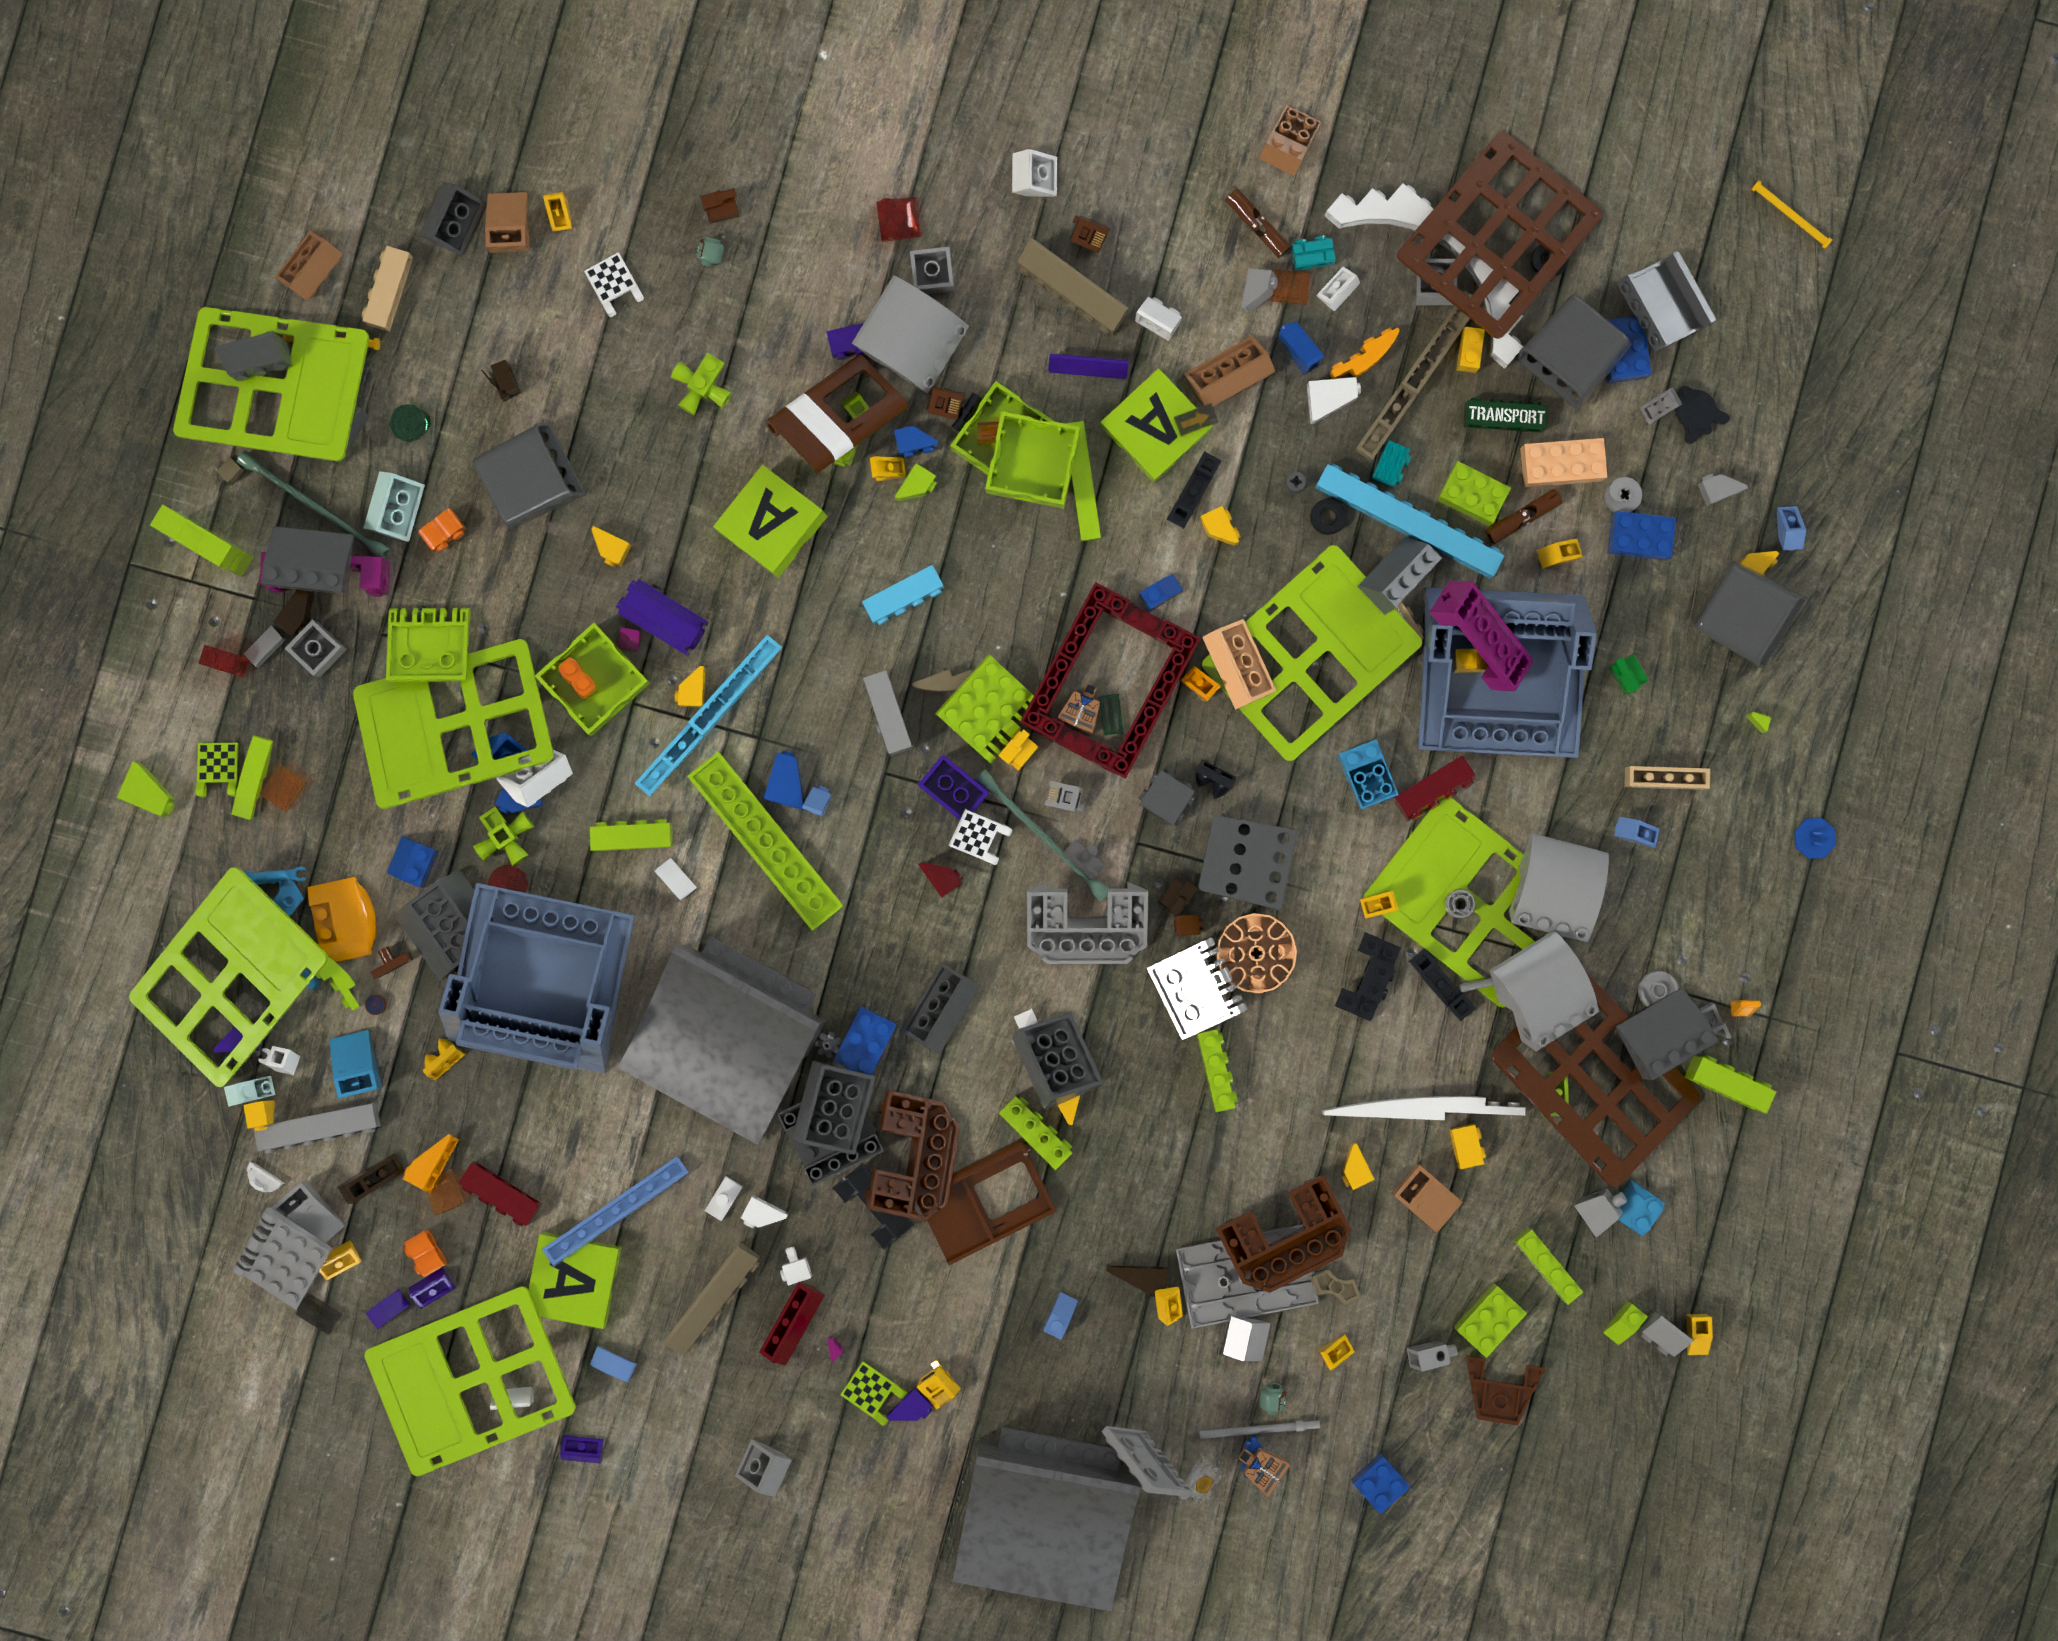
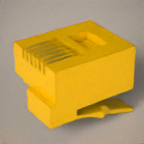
(1018, 750)
(938, 1386)

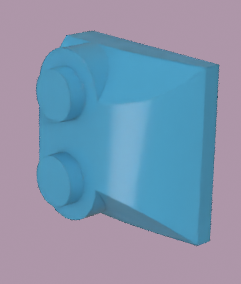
(1641, 1208)

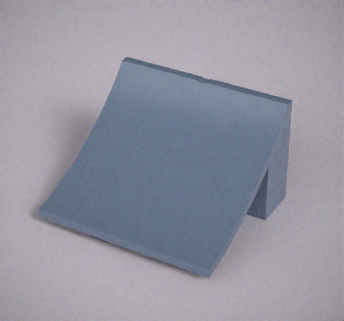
(1544, 710)
(537, 979)

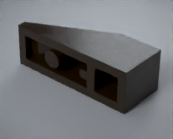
(295, 613)
(370, 1179)
(1142, 1277)

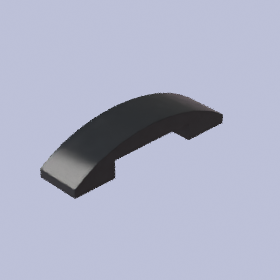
(1194, 490)
(1441, 985)

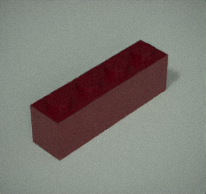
(1435, 788)
(499, 1193)
(791, 1323)

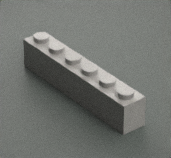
(318, 1126)

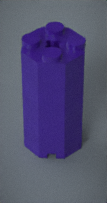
(662, 617)

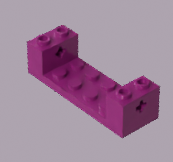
(373, 574)
(1466, 607)

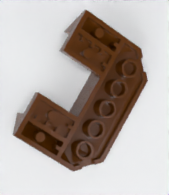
(930, 1159)
(1295, 1254)

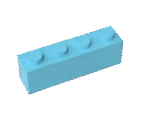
(902, 595)

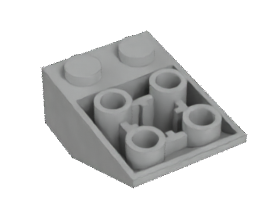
(310, 1212)

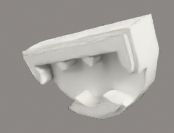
(262, 1179)

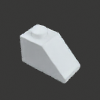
(762, 1213)

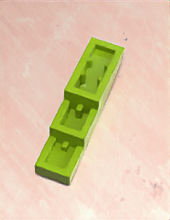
(252, 777)

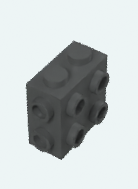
(1167, 797)

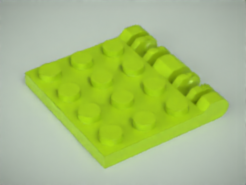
(427, 648)
(985, 707)

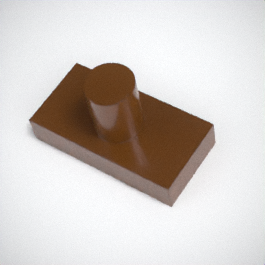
(390, 962)

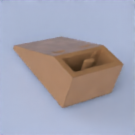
(1290, 140)
(507, 222)
(1426, 1197)

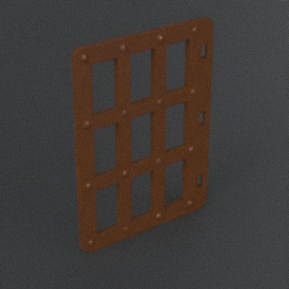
(1468, 187)
(1572, 1127)

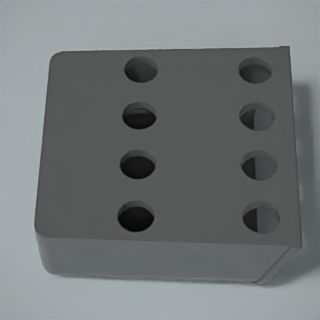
(1576, 348)
(526, 478)
(1748, 613)
(1244, 859)

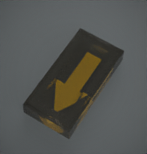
(1195, 419)

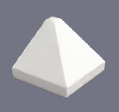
(1026, 1018)

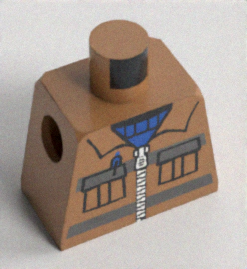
(1081, 710)
(1263, 1468)

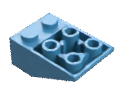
(1367, 774)
(354, 1064)

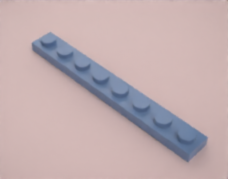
(615, 1211)

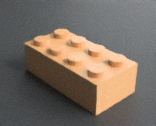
(1563, 462)

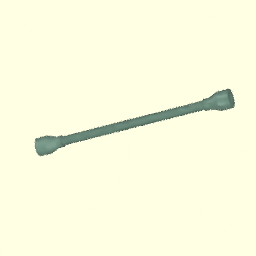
(250, 462)
(1098, 889)

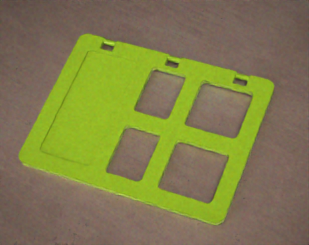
(316, 392)
(1344, 624)
(405, 735)
(1444, 858)
(257, 943)
(427, 1399)

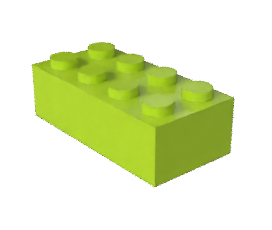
(1735, 1086)

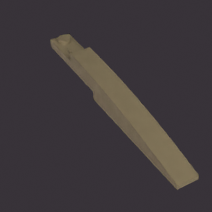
(1413, 383)

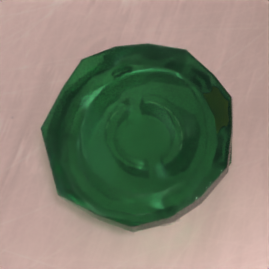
(409, 423)

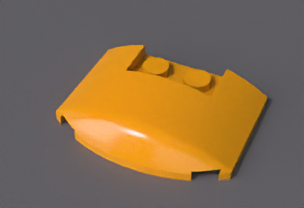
(343, 919)

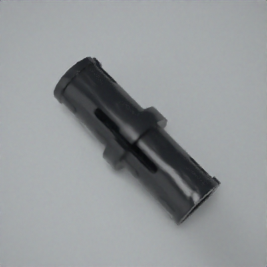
(967, 412)

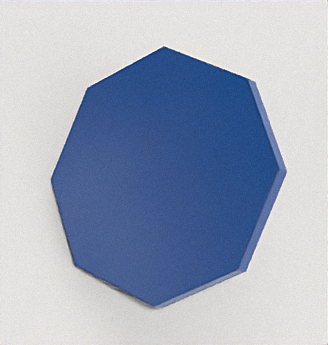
(1814, 838)

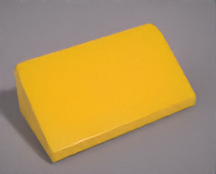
(340, 1260)
(1168, 1305)

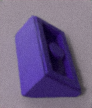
(431, 1288)
(581, 1449)

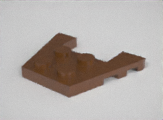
(1501, 1400)

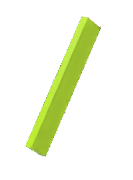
(1084, 489)

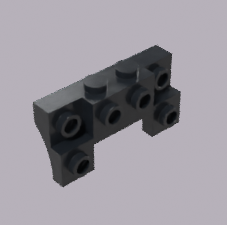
(1374, 979)
(860, 1181)

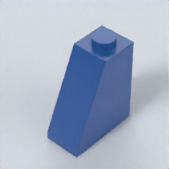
(1300, 347)
(785, 782)

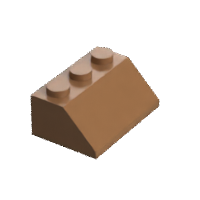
(309, 265)

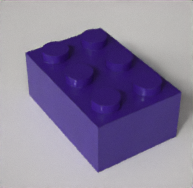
(952, 788)

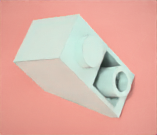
(249, 1091)

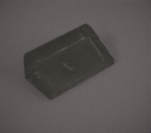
(318, 1313)

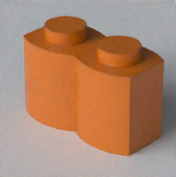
(442, 530)
(573, 675)
(425, 1253)

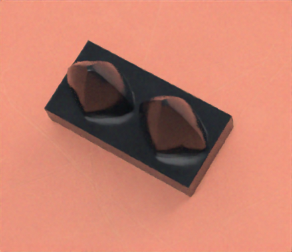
(1222, 780)

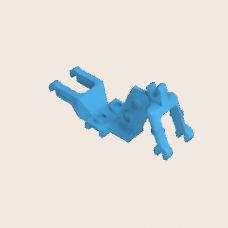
(287, 899)

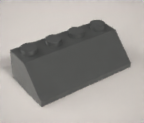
(1399, 573)
(940, 1008)

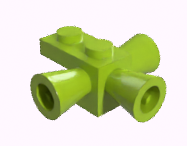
(701, 383)
(503, 835)

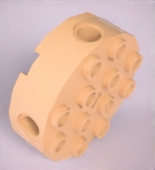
(1269, 938)

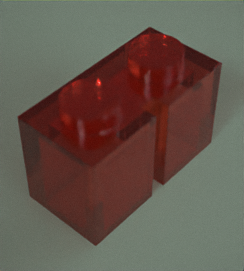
(223, 661)

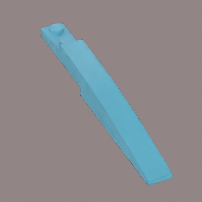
(708, 716)

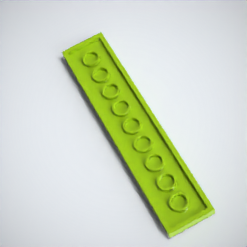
(765, 841)

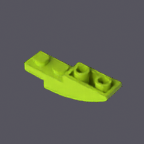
(340, 982)

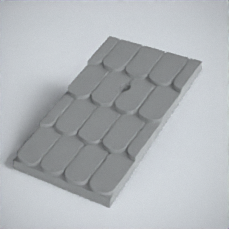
(1216, 1291)

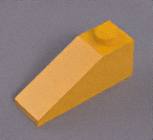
(429, 1165)

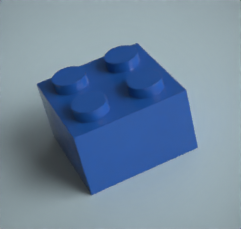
(1380, 1483)

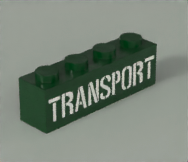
(1505, 416)

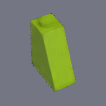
(145, 791)

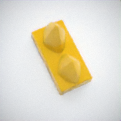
(449, 1055)

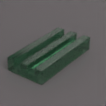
(1118, 708)

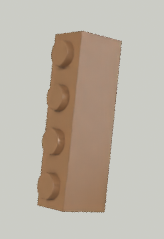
(1230, 372)

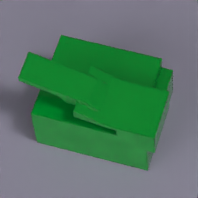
(1628, 674)

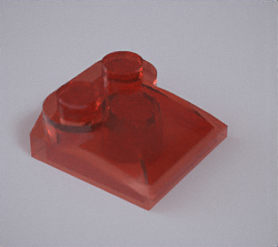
(898, 219)

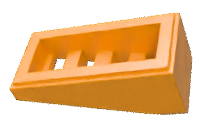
(1744, 1007)

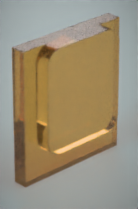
(1291, 287)
(283, 788)
(445, 1193)

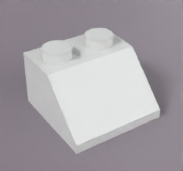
(1034, 174)
(1158, 318)

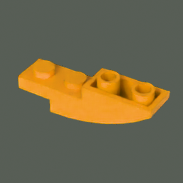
(1372, 352)

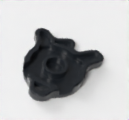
(1698, 413)

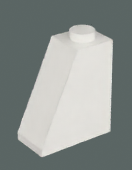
(1330, 396)

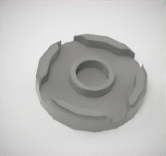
(1655, 987)

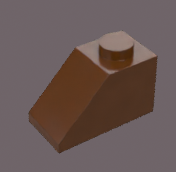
(1187, 925)

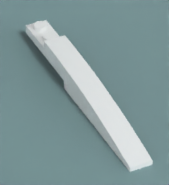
(1425, 1108)

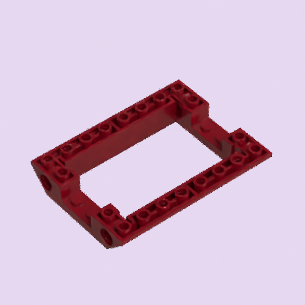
(1098, 601)

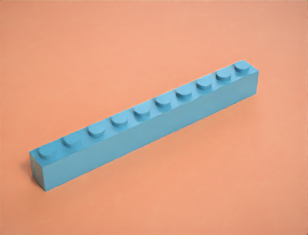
(1410, 521)

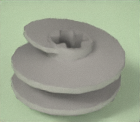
(1619, 486)

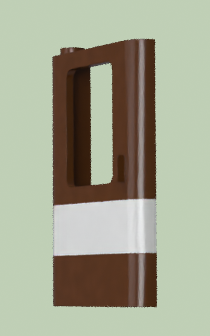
(818, 431)

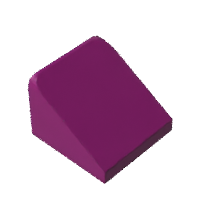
(629, 639)
(835, 1348)

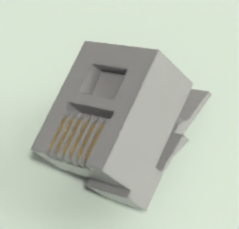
(1064, 797)

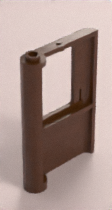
(964, 1224)

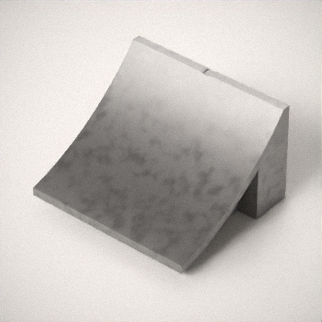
(723, 1036)
(1047, 1519)

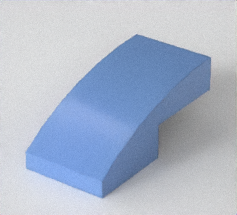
(613, 1364)

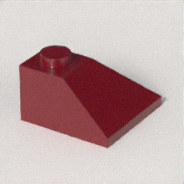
(941, 877)

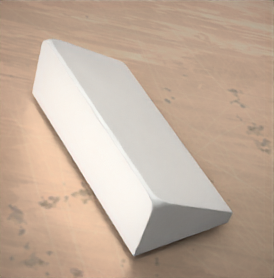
(1338, 288)
(675, 879)
(519, 1397)

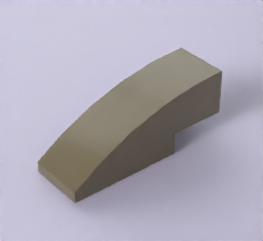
(941, 682)

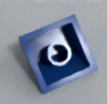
(412, 862)

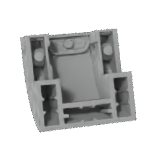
(910, 334)
(1560, 887)
(1545, 990)

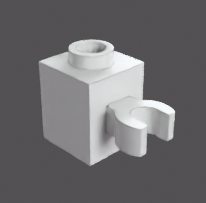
(281, 1060)
(796, 1269)

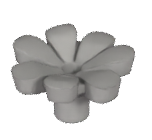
(831, 1041)

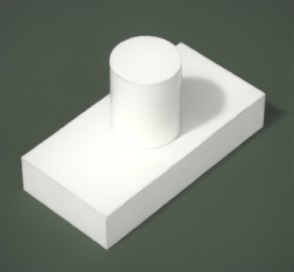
(723, 1198)

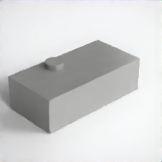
(888, 713)

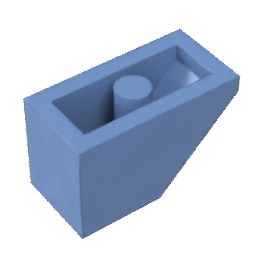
(1790, 528)
(817, 801)
(1636, 831)
(1060, 1315)

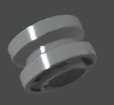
(1469, 903)

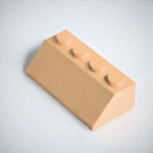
(1239, 663)

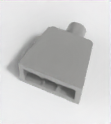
(1600, 1209)
(1430, 1355)

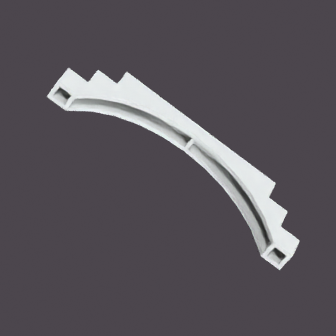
(1409, 211)

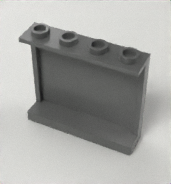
(1666, 301)

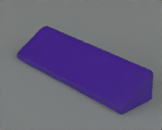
(1088, 366)

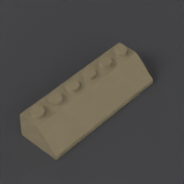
(1072, 287)
(711, 1299)

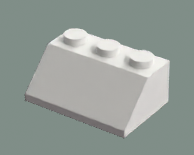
(534, 782)

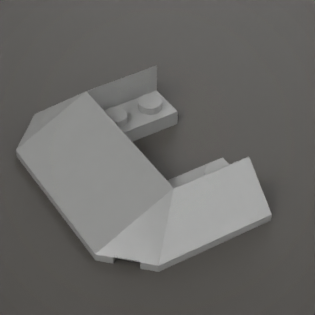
(1087, 939)

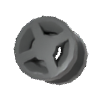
(1293, 486)

